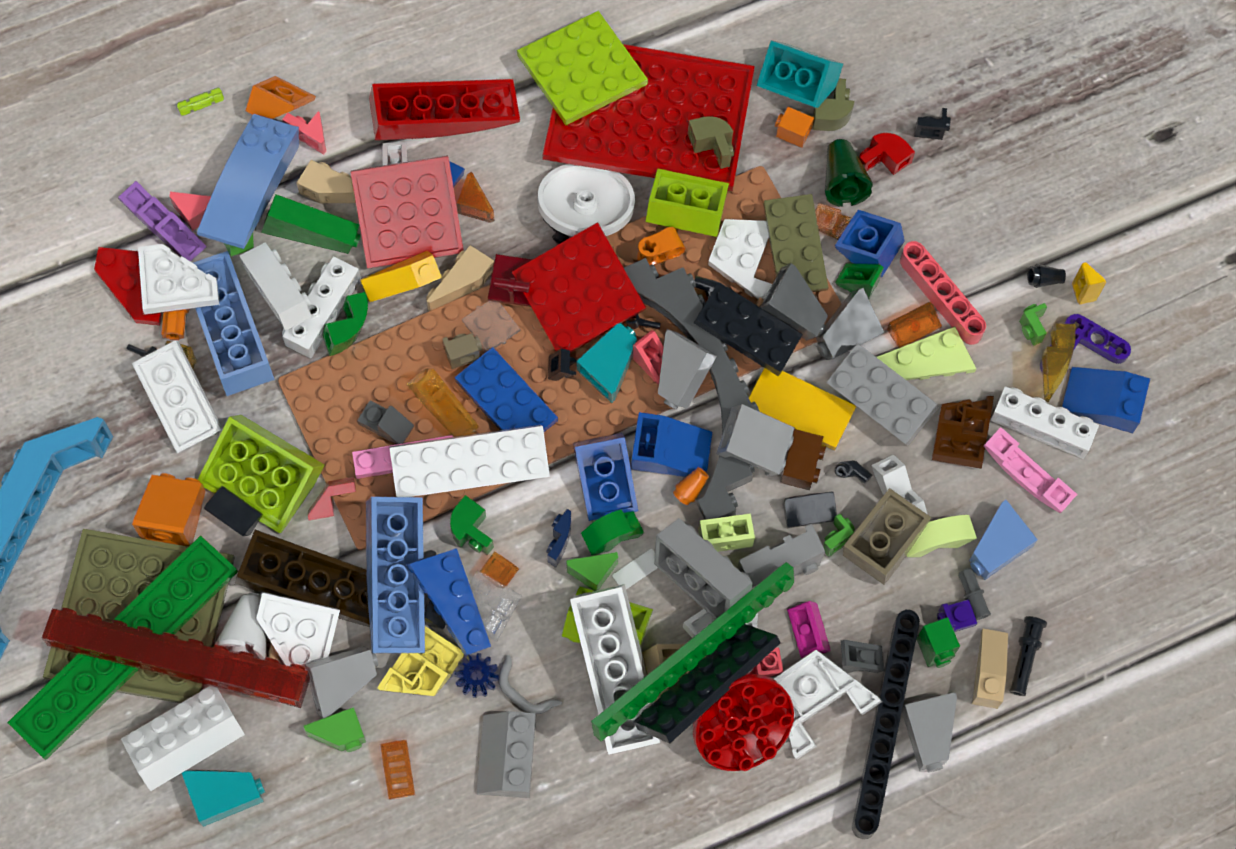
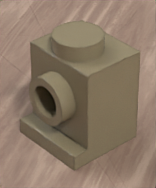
(462, 349)

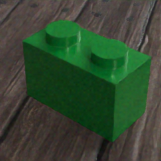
(938, 643)

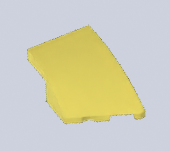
(425, 671)

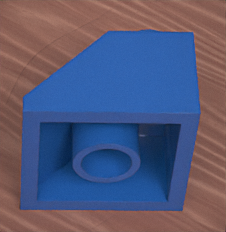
(871, 240)

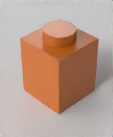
(794, 126)

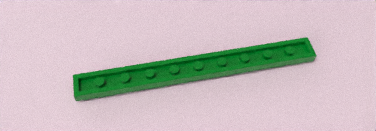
(692, 652)

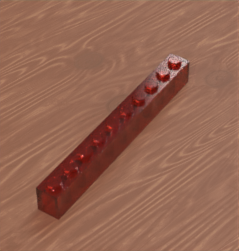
(176, 657)

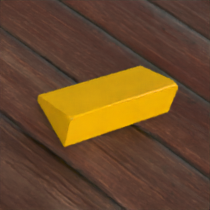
(1087, 284)

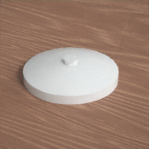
(580, 196)

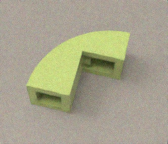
(944, 533)

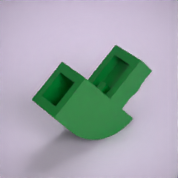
(464, 523)
(611, 530)

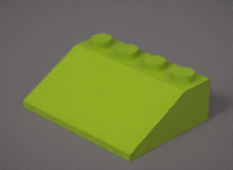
(261, 470)

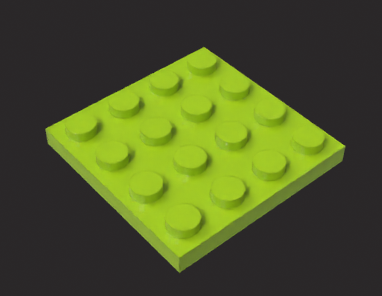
(582, 67)

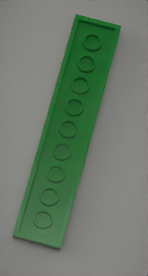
(89, 681)

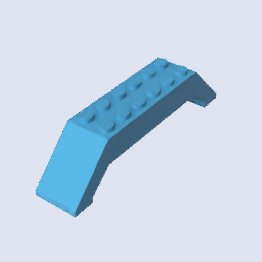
(32, 481)

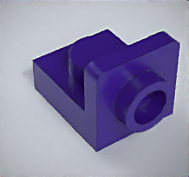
(959, 614)

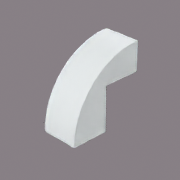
(893, 474)

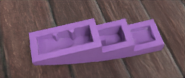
(162, 222)

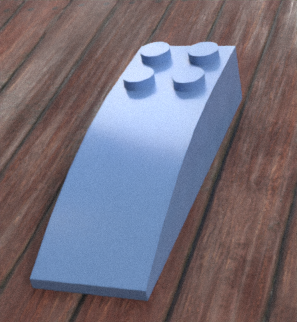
(249, 180)
(232, 331)
(394, 592)

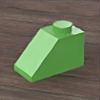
(338, 731)

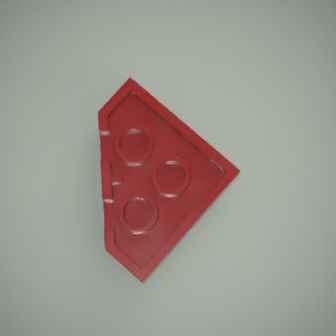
(121, 274)

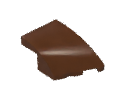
(963, 432)

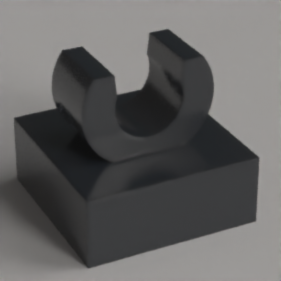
(559, 365)

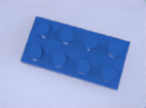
(504, 394)

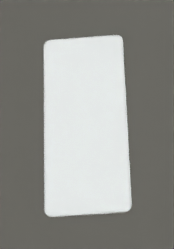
(636, 569)

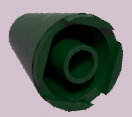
(845, 175)

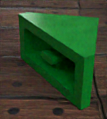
(860, 276)

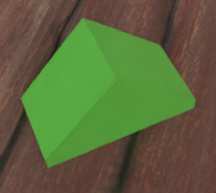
(593, 570)

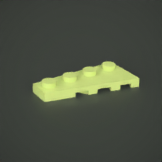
(930, 357)

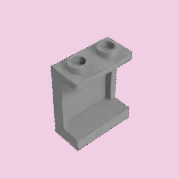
(756, 439)

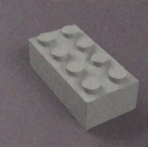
(883, 394)
(699, 568)

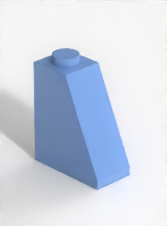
(1002, 542)

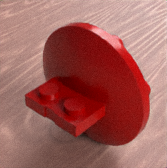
(745, 724)

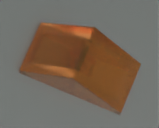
(473, 201)

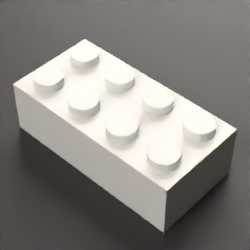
(182, 737)

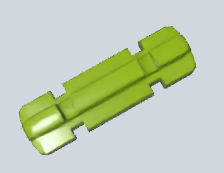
(200, 101)

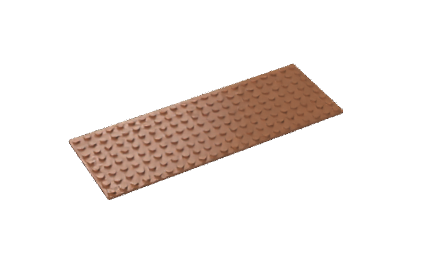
(337, 388)

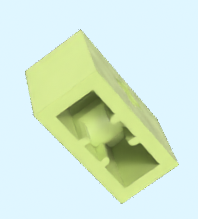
(728, 532)

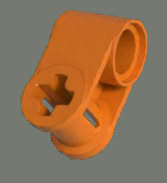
(661, 246)

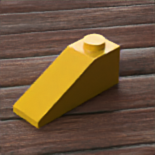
(401, 277)

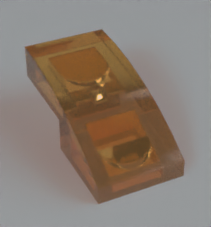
(831, 221)

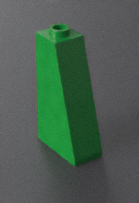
(310, 226)

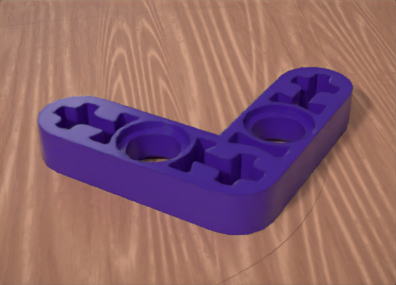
(1083, 336)

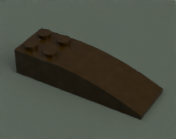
(305, 575)

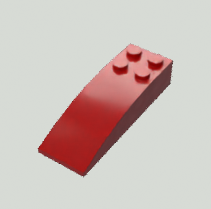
(441, 108)

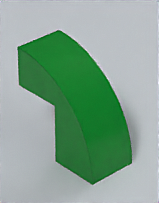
(343, 333)

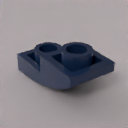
(561, 531)

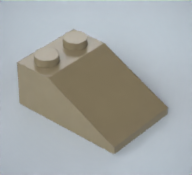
(886, 536)

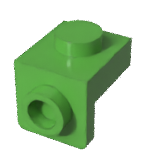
(1031, 325)

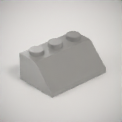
(506, 754)

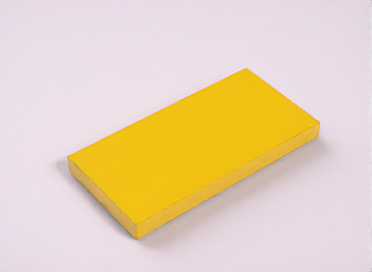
(802, 406)

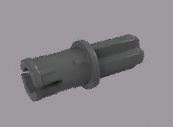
(974, 594)

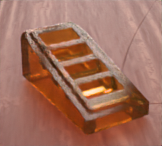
(391, 747)

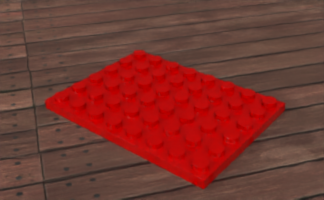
(651, 124)

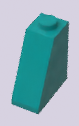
(608, 361)
(222, 793)

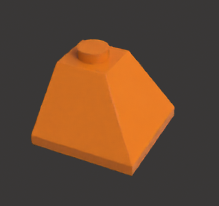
(276, 97)

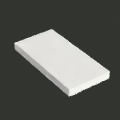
(177, 396)

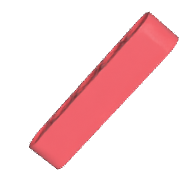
(941, 281)

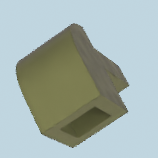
(835, 112)
(714, 134)

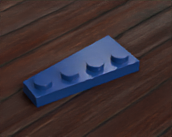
(448, 588)

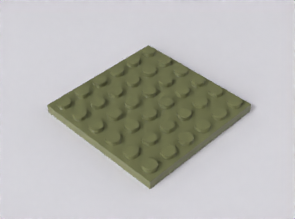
(107, 578)

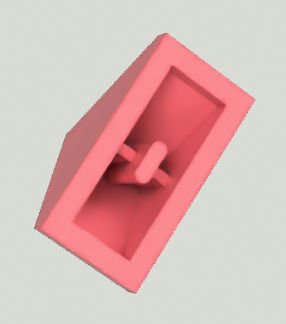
(190, 207)
(648, 355)

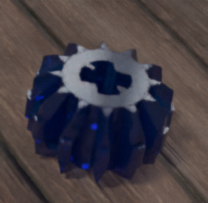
(487, 672)

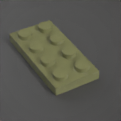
(796, 238)

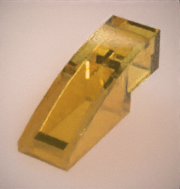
(1057, 358)

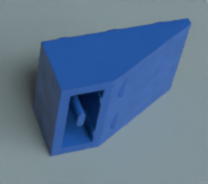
(669, 446)

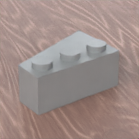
(802, 553)

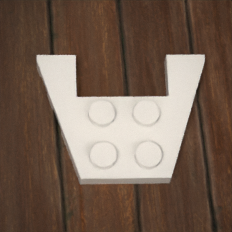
(739, 254)
(813, 686)

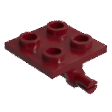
(504, 285)

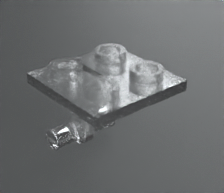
(494, 603)

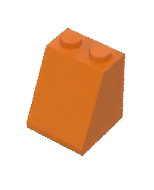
(170, 510)

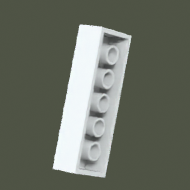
(469, 461)
(612, 657)

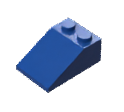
(1107, 397)
(605, 475)

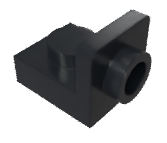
(932, 128)

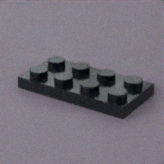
(748, 328)

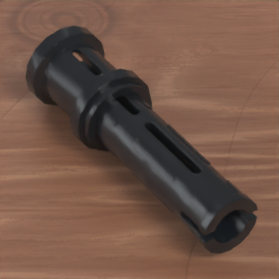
(1029, 645)

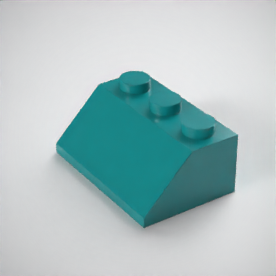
(798, 74)

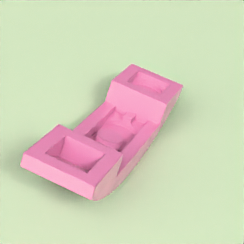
(1028, 473)

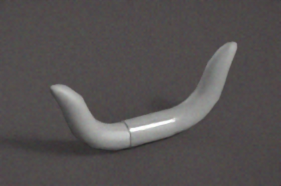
(519, 700)

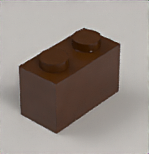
(802, 460)

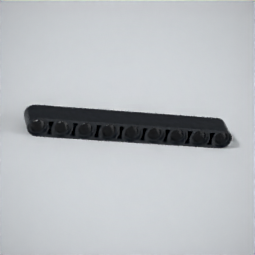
(886, 735)

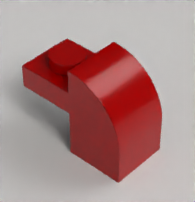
(888, 149)

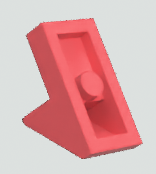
(309, 133)

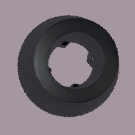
(1044, 276)

